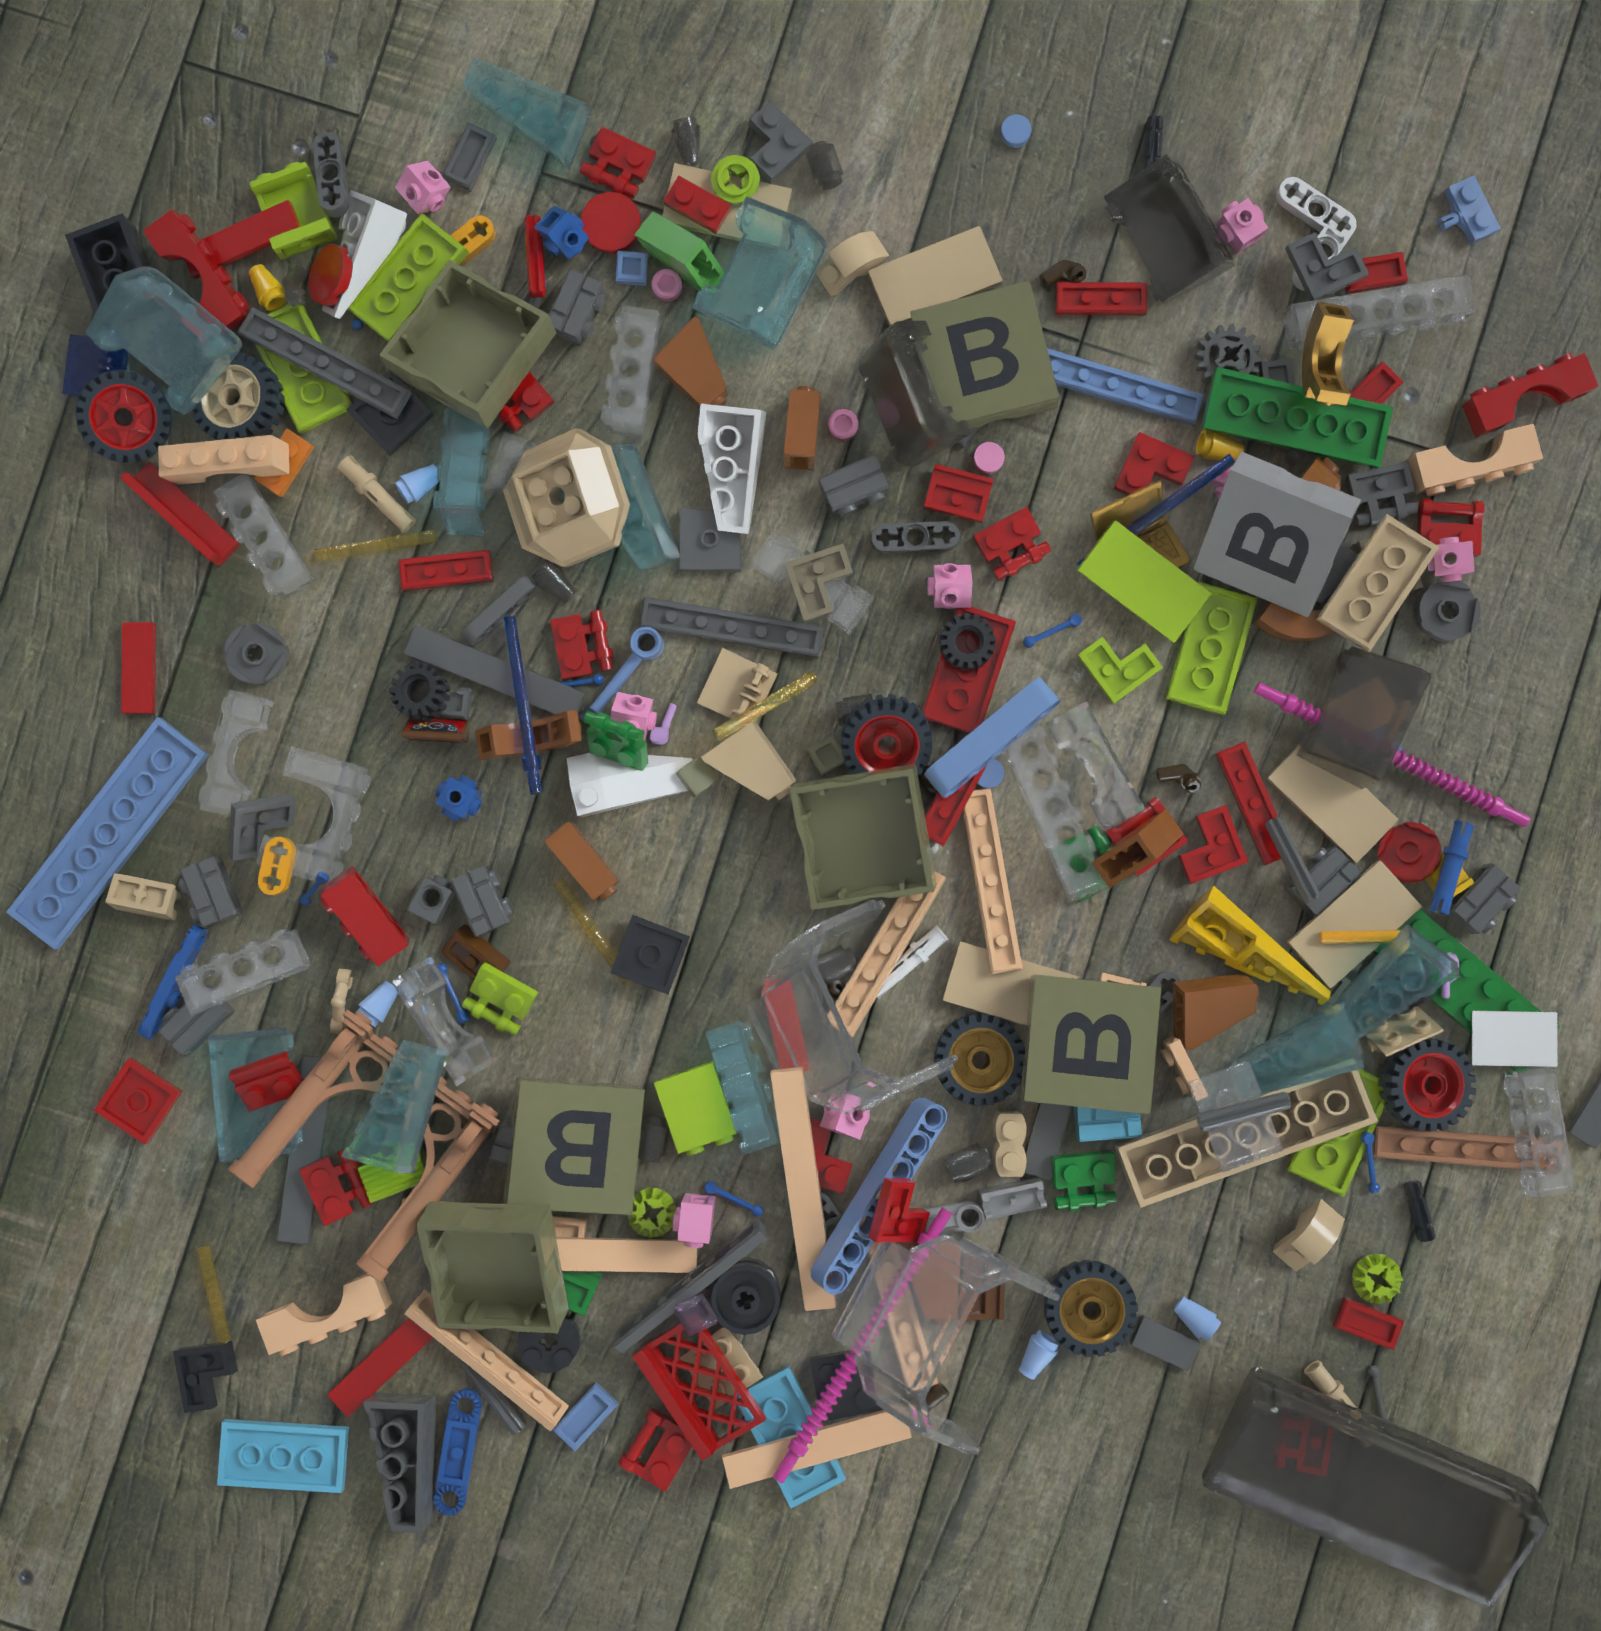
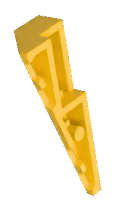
(1226, 932)

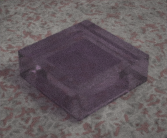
(695, 1314)

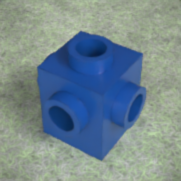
(562, 233)
(469, 802)

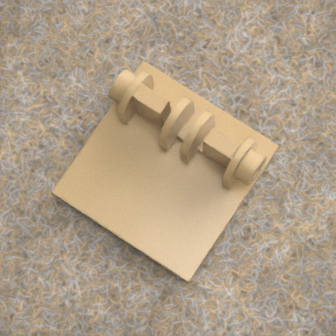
(736, 685)
(1402, 1031)
(737, 1358)

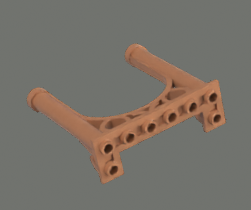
(317, 1089)

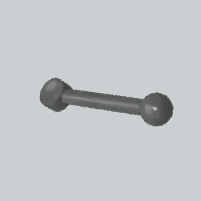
(1374, 1372)

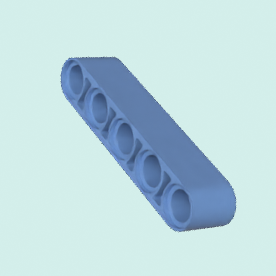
(992, 737)

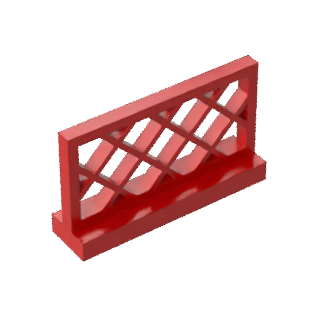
(681, 1404)

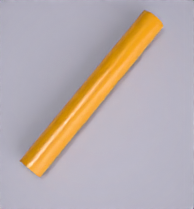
(1335, 937)

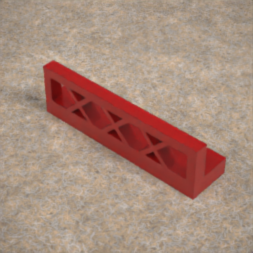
(182, 514)

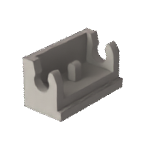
(1012, 1198)

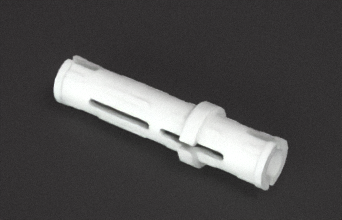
(914, 956)

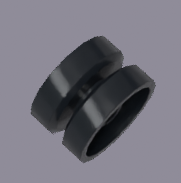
(749, 1314)

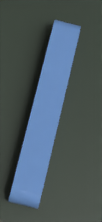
(865, 1202)

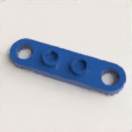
(168, 992)
(458, 1451)

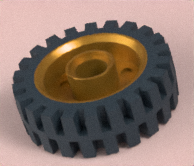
(1004, 1065)
(1108, 1325)

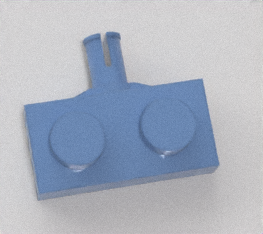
(1469, 211)

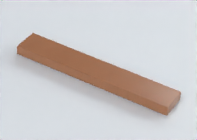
(1446, 1147)

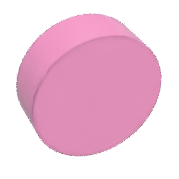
(666, 285)
(843, 425)
(988, 458)

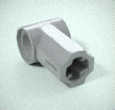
(956, 1223)

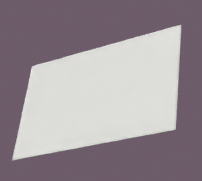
(1514, 1038)

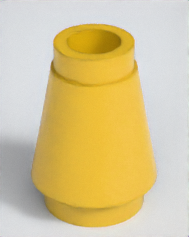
(267, 288)
(1216, 446)

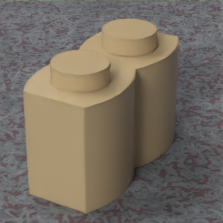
(1010, 1134)

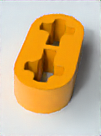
(474, 245)
(269, 864)

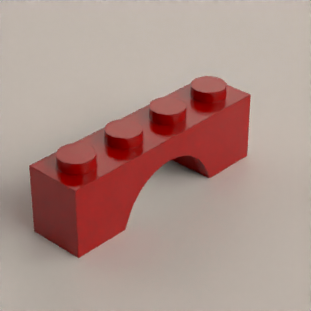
(176, 239)
(1562, 382)

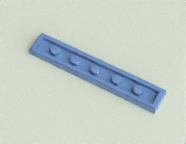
(1125, 388)

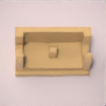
(143, 897)

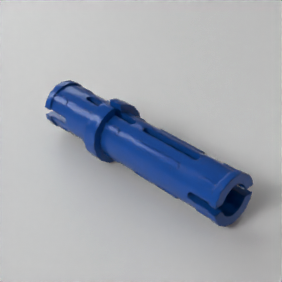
(1451, 868)

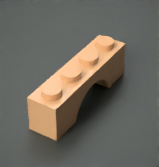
(248, 455)
(1439, 468)
(289, 1325)

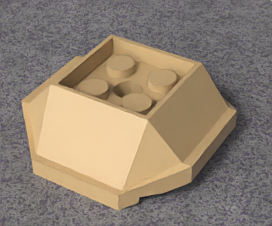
(593, 503)

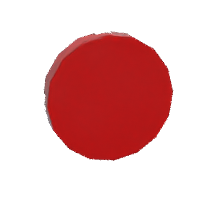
(611, 222)
(330, 274)
(1410, 851)

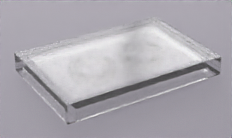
(1241, 1141)

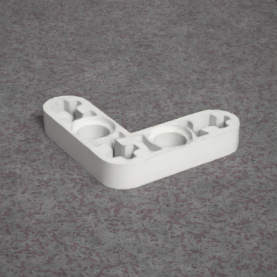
(1328, 232)

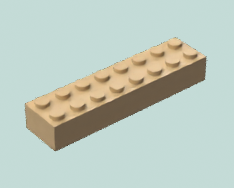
(1184, 1159)

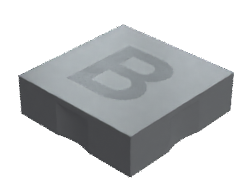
(1275, 534)

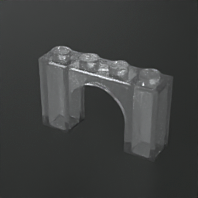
(344, 786)

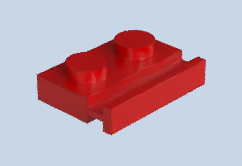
(958, 493)
(266, 1081)

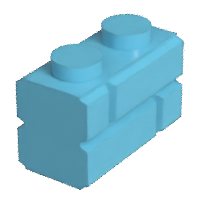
(1105, 1124)

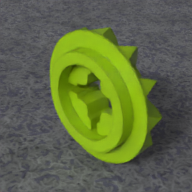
(739, 167)
(655, 1198)
(1364, 1284)

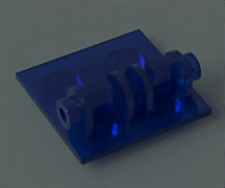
(88, 361)

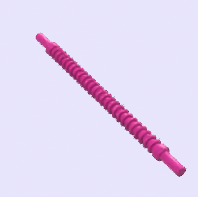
(1493, 806)
(798, 1446)

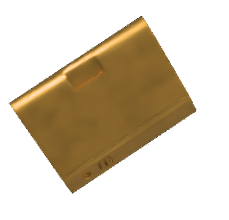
(1130, 508)

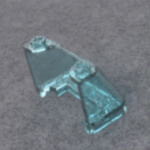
(764, 274)
(165, 333)
(234, 1123)

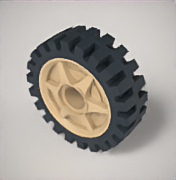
(256, 406)

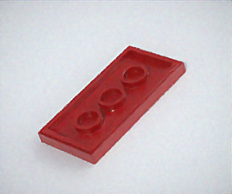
(962, 697)

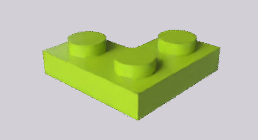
(1115, 676)

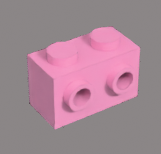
(694, 1219)

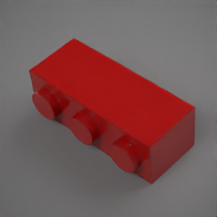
(363, 917)

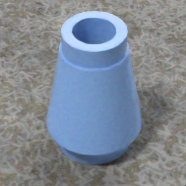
(417, 483)
(378, 1003)
(1197, 1318)
(1039, 1353)

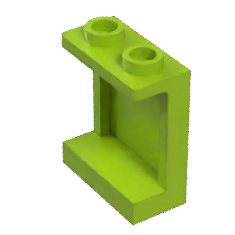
(300, 188)
(695, 1108)

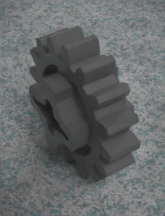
(1222, 348)

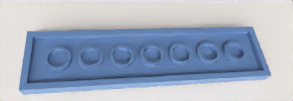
(107, 833)

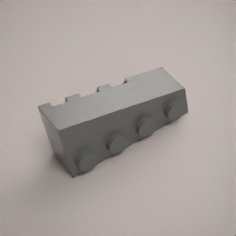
(406, 1456)

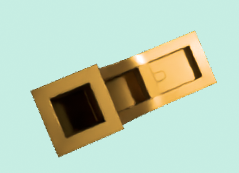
(1323, 354)

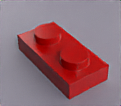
(697, 204)

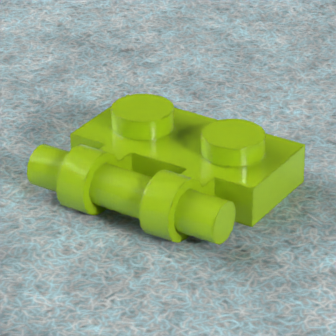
(502, 992)

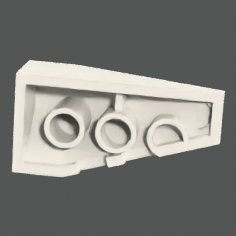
(369, 236)
(732, 455)
(608, 785)

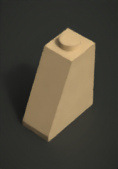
(752, 762)

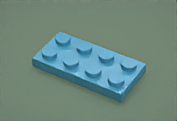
(785, 1410)
(283, 1456)

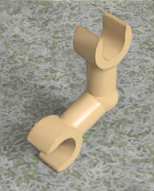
(338, 1002)

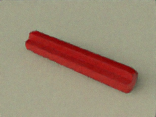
(534, 258)

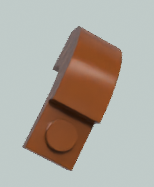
(1289, 625)
(549, 733)

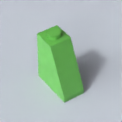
(680, 251)

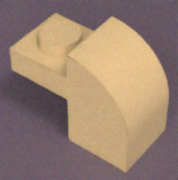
(851, 260)
(1312, 1238)

